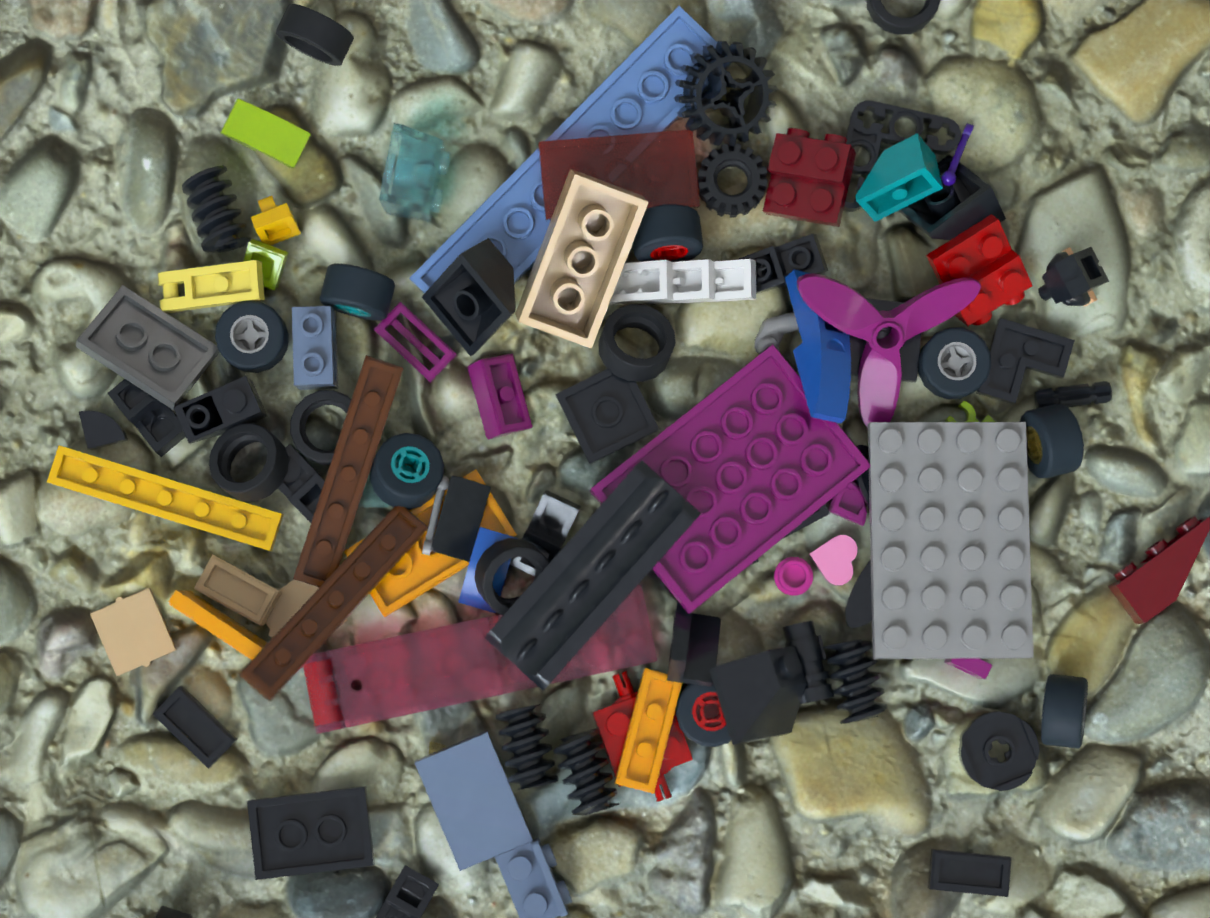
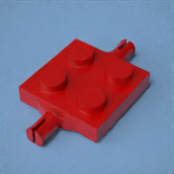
(613, 729)

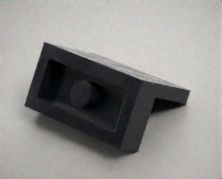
(693, 647)

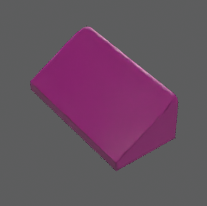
(499, 396)

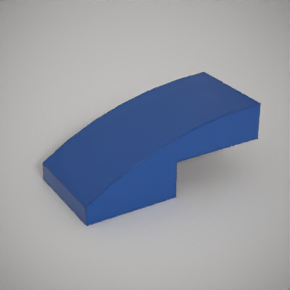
(469, 593)

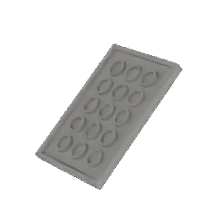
(949, 540)

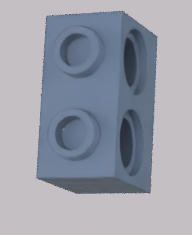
(314, 348)

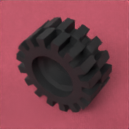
(732, 157)

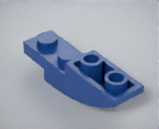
(821, 359)

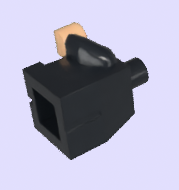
(1072, 278)

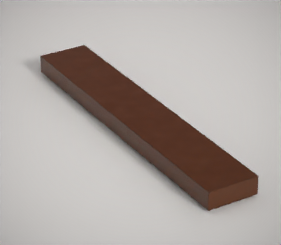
(348, 471)
(333, 602)

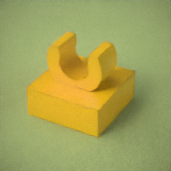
(274, 222)

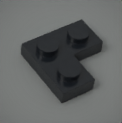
(1022, 348)

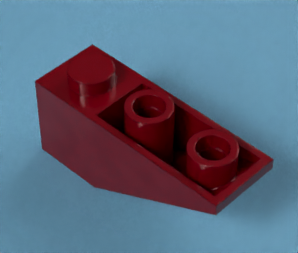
(1158, 579)

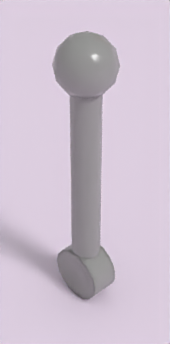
(435, 514)

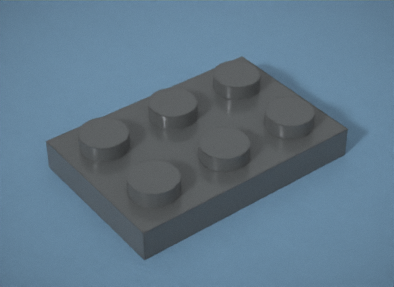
(147, 347)

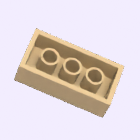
(581, 258)

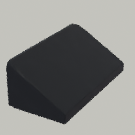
(460, 518)

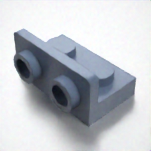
(532, 881)

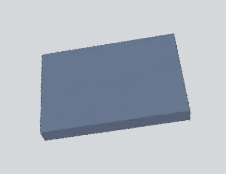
(473, 800)

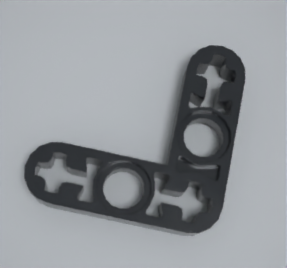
(872, 137)

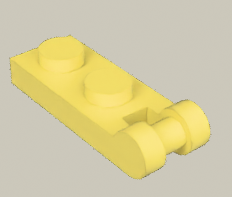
(212, 286)

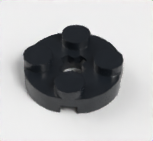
(1019, 759)

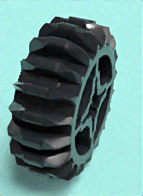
(740, 120)

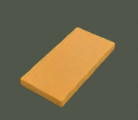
(420, 572)

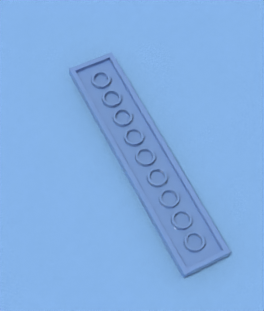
(630, 101)

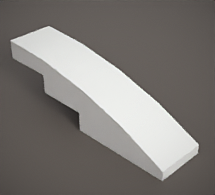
(685, 282)

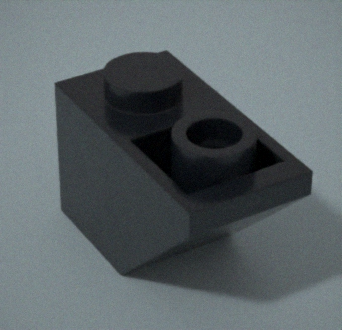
(220, 410)

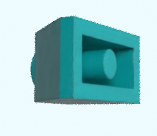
(900, 178)

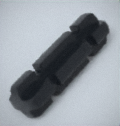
(1074, 395)

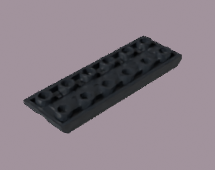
(592, 575)

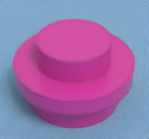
(793, 576)

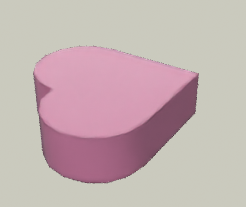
(835, 559)

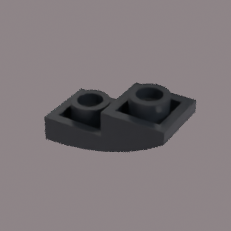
(779, 261)

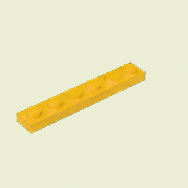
(165, 498)

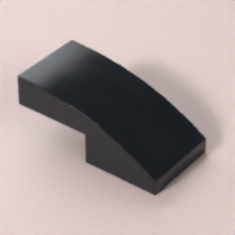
(151, 417)
(301, 484)
(548, 528)
(408, 895)

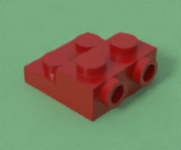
(987, 257)

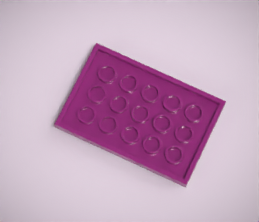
(750, 468)

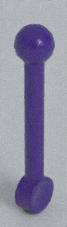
(948, 177)

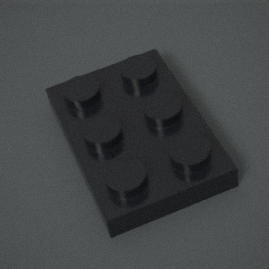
(310, 833)

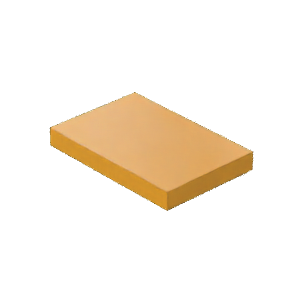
(217, 623)

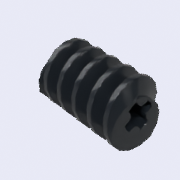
(213, 212)
(856, 680)
(527, 747)
(586, 772)

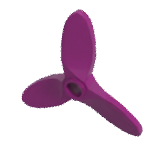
(880, 363)

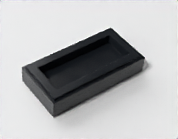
(195, 726)
(969, 872)

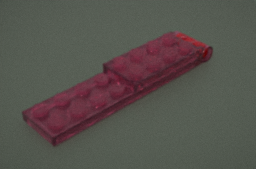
(454, 667)

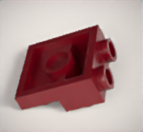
(809, 177)

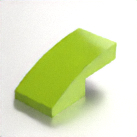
(265, 133)

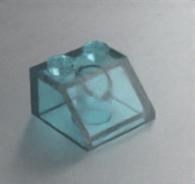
(413, 174)

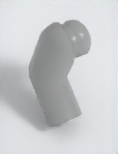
(773, 330)

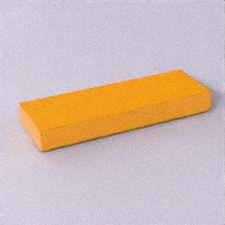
(648, 731)

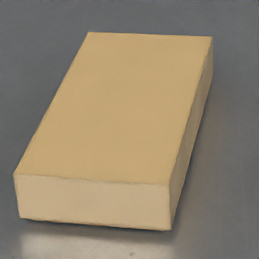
(237, 590)

